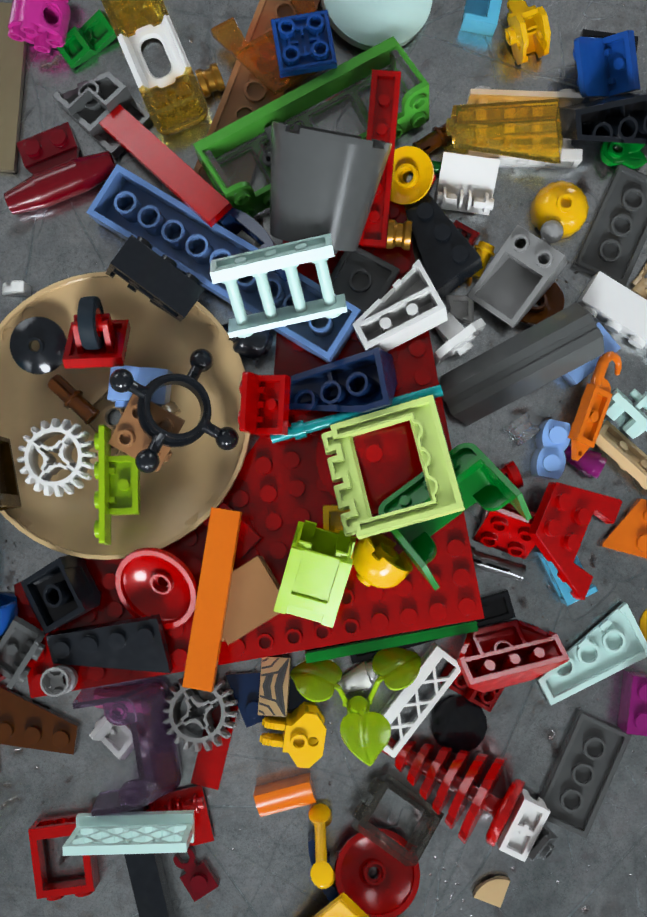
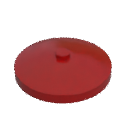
(385, 458)

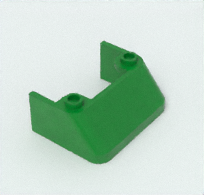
(478, 482)

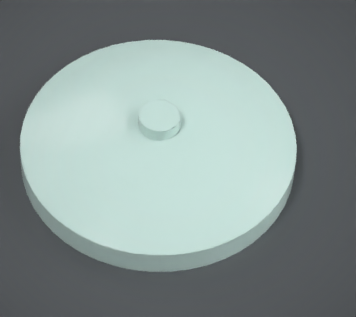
(374, 21)

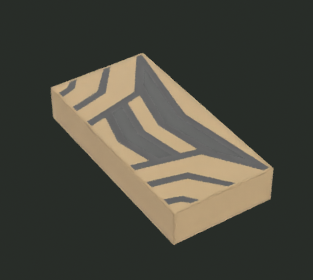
(274, 686)

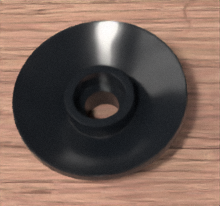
(51, 340)

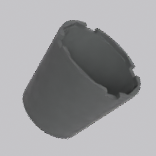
(323, 183)

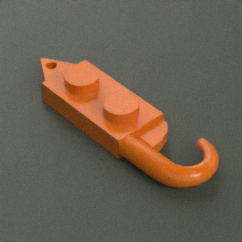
(593, 407)

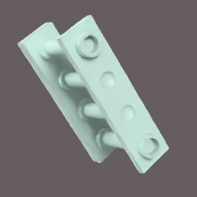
(284, 257)

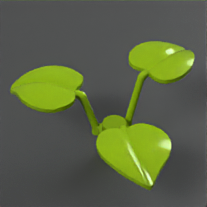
(361, 730)

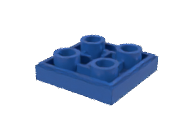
(304, 43)

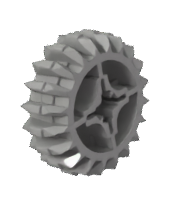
(178, 724)

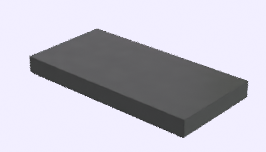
(617, 228)
(583, 772)

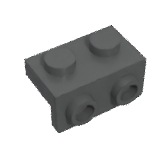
(17, 647)

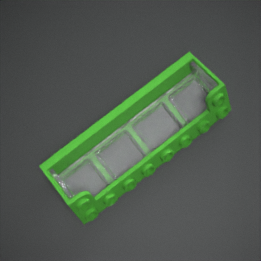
(328, 102)

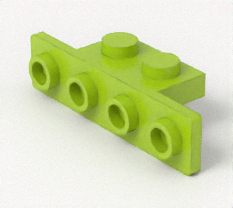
(117, 485)

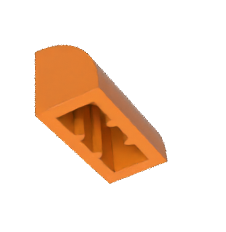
(284, 794)

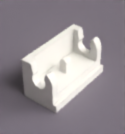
(523, 826)

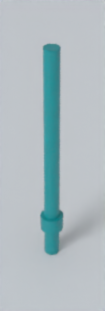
(301, 429)

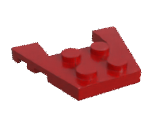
(562, 525)

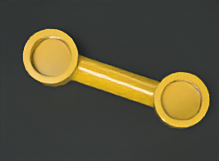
(321, 871)

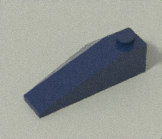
(346, 385)

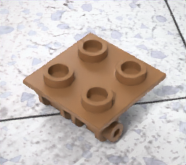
(132, 439)

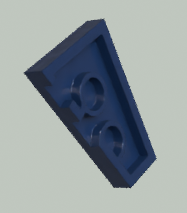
(246, 692)

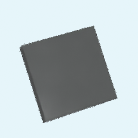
(362, 278)

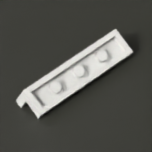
(402, 697)

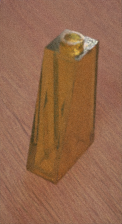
(509, 129)

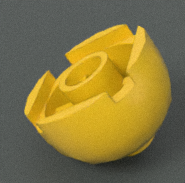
(560, 202)
(379, 563)

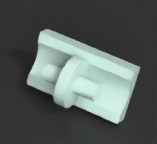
(621, 403)

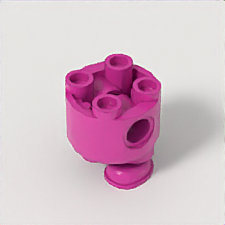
(40, 23)

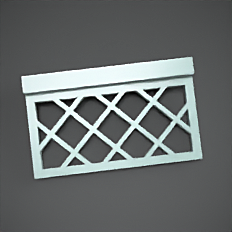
(131, 833)

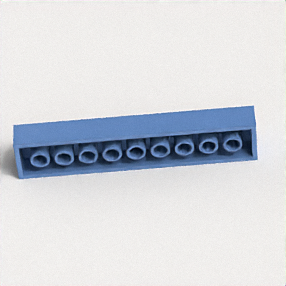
(138, 208)

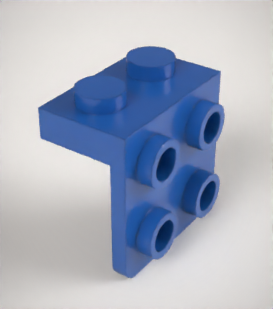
(606, 65)

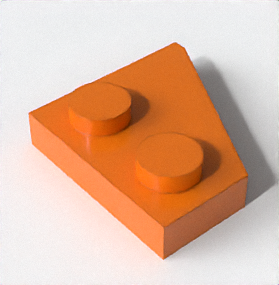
(630, 531)

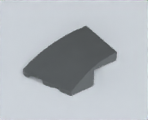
(94, 101)

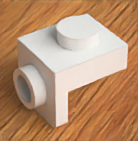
(115, 738)

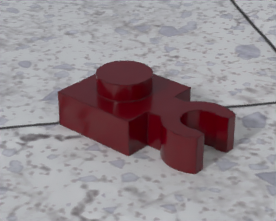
(198, 876)

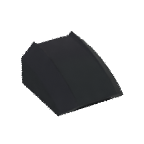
(61, 592)

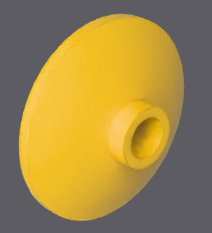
(406, 161)

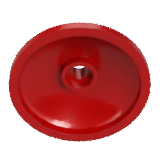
(155, 584)
(389, 890)

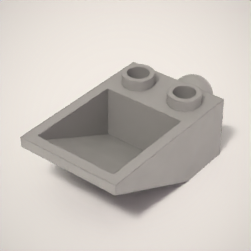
(516, 275)

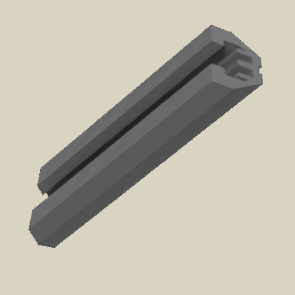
(522, 364)

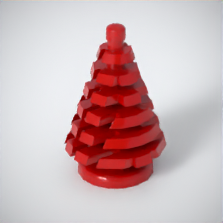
(465, 789)

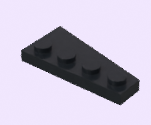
(116, 645)

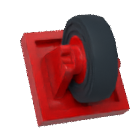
(95, 337)

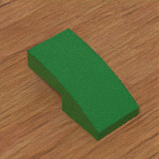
(88, 40)

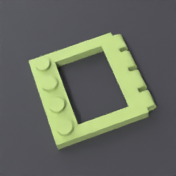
(434, 459)

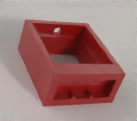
(53, 891)

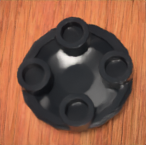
(458, 724)

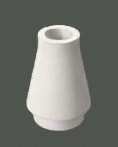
(358, 678)

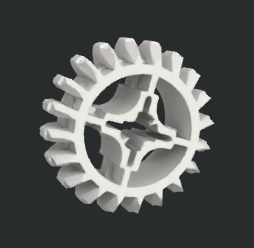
(50, 465)

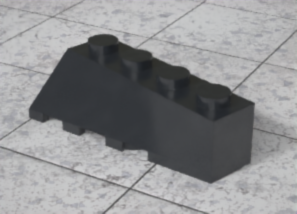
(608, 119)

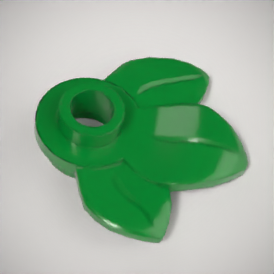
(623, 153)

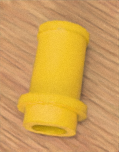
(485, 251)

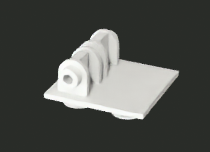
(467, 183)

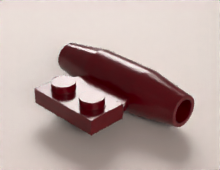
(56, 170)

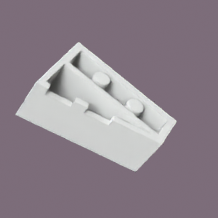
(402, 312)

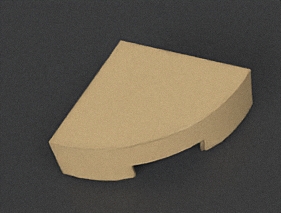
(492, 890)

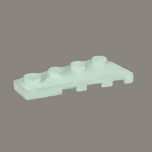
(599, 654)

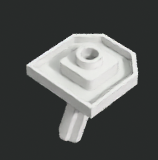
(456, 337)

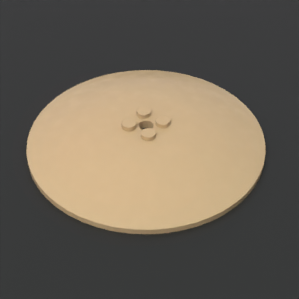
(196, 474)

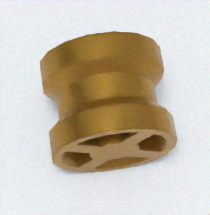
(210, 80)
(399, 234)

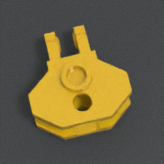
(527, 30)
(301, 735)

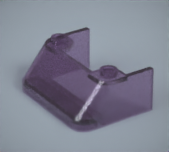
(156, 754)

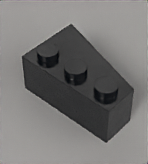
(443, 248)
(156, 277)

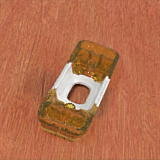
(171, 100)

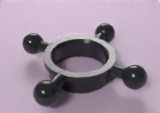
(148, 459)

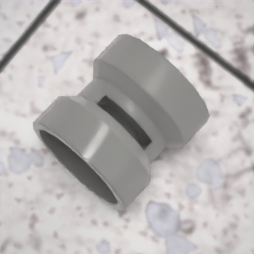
(53, 682)

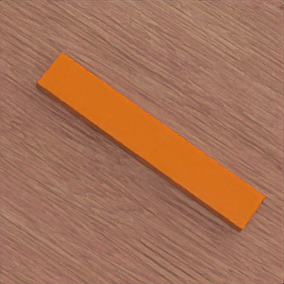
(212, 599)

